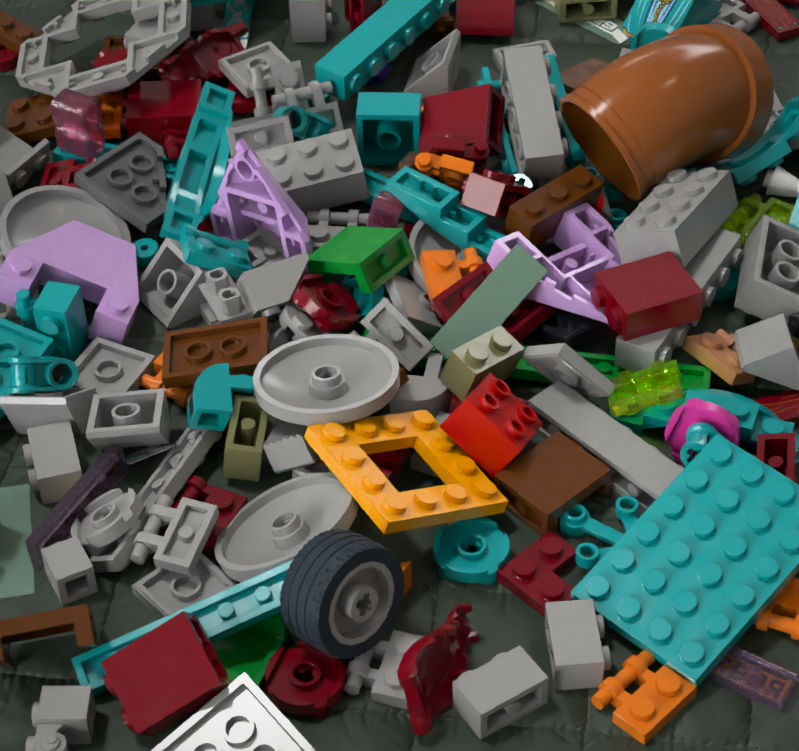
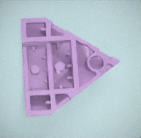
(255, 200)

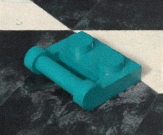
(214, 251)

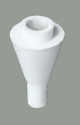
(781, 183)

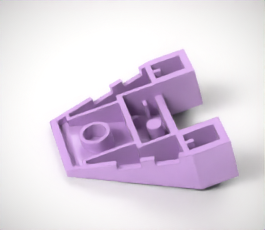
(585, 248)
(80, 257)

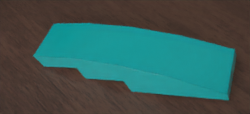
(441, 210)

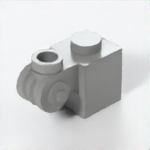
(62, 718)

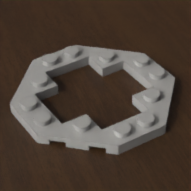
(35, 53)

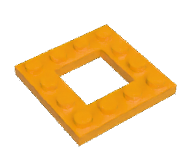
(466, 488)

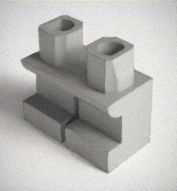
(223, 299)

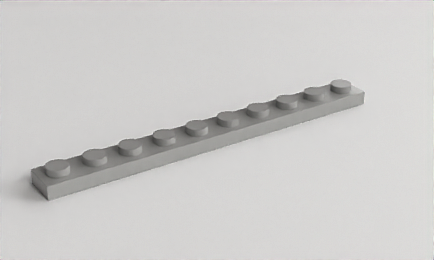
(172, 475)

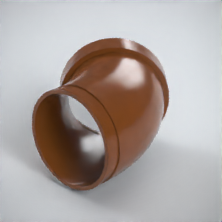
(670, 105)

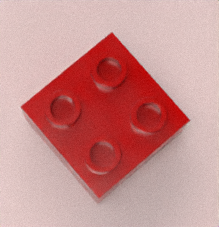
(491, 424)

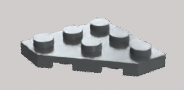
(129, 181)

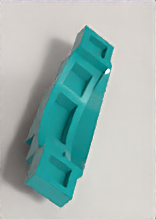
(767, 151)
(200, 162)
(753, 416)

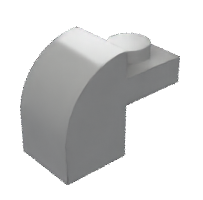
(424, 391)

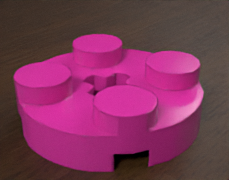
(698, 411)

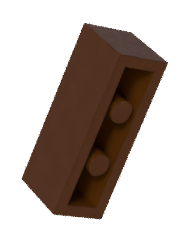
(542, 210)

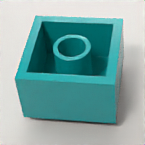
(387, 126)

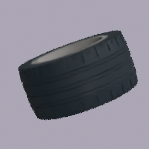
(342, 593)

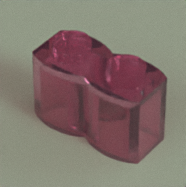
(78, 123)

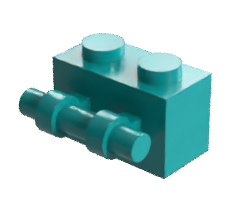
(58, 315)

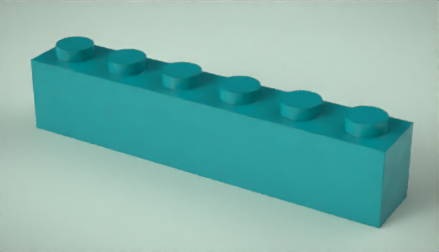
(376, 43)

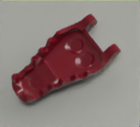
(201, 57)
(433, 665)

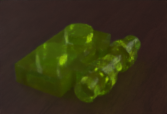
(753, 207)
(645, 388)

